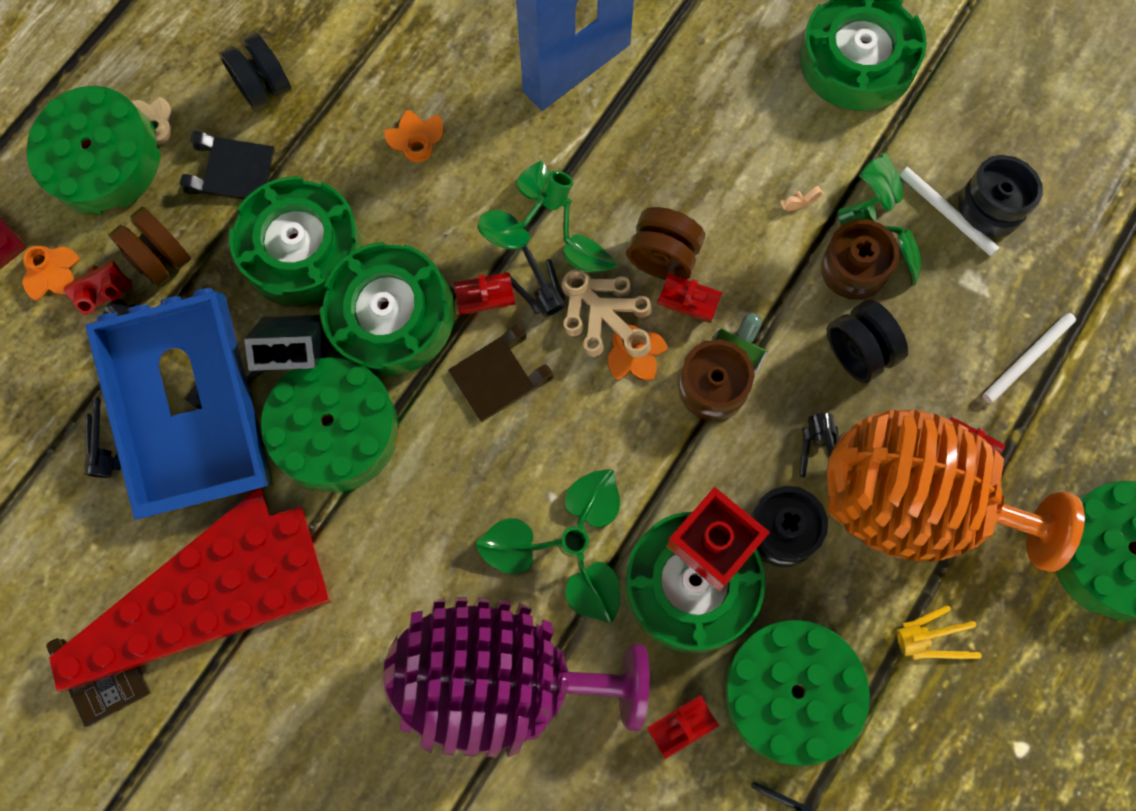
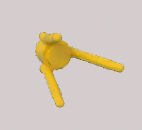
(915, 640)

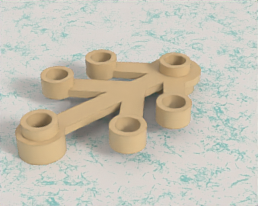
(604, 310)

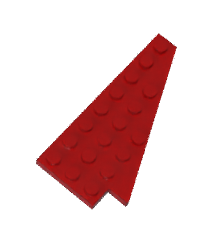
(222, 583)

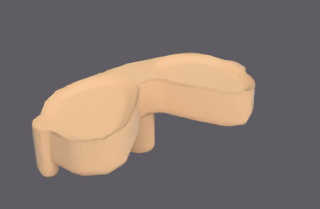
(793, 203)

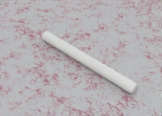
(948, 211)
(1028, 358)

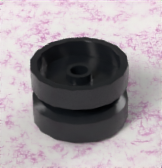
(257, 70)
(1000, 195)
(867, 341)
(804, 517)

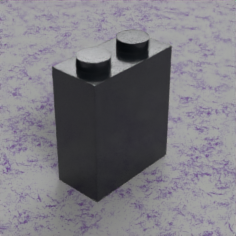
(286, 343)

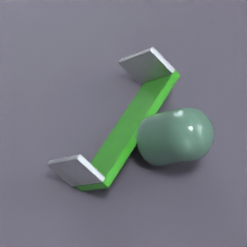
(745, 334)

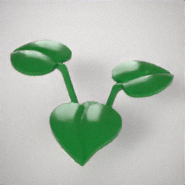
(889, 190)
(551, 191)
(594, 590)

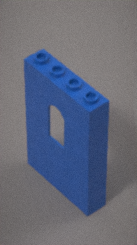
(558, 59)
(187, 455)

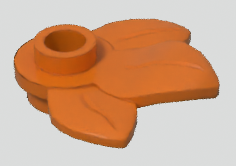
(415, 133)
(51, 273)
(644, 368)

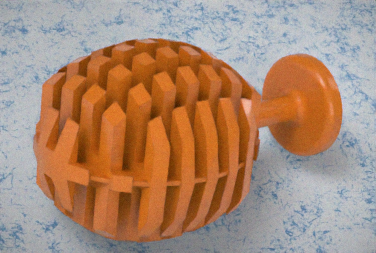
(935, 492)

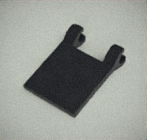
(232, 168)

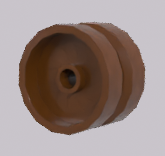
(665, 243)
(148, 248)
(859, 259)
(711, 363)

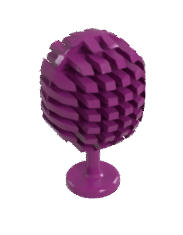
(494, 678)

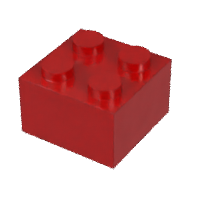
(717, 538)

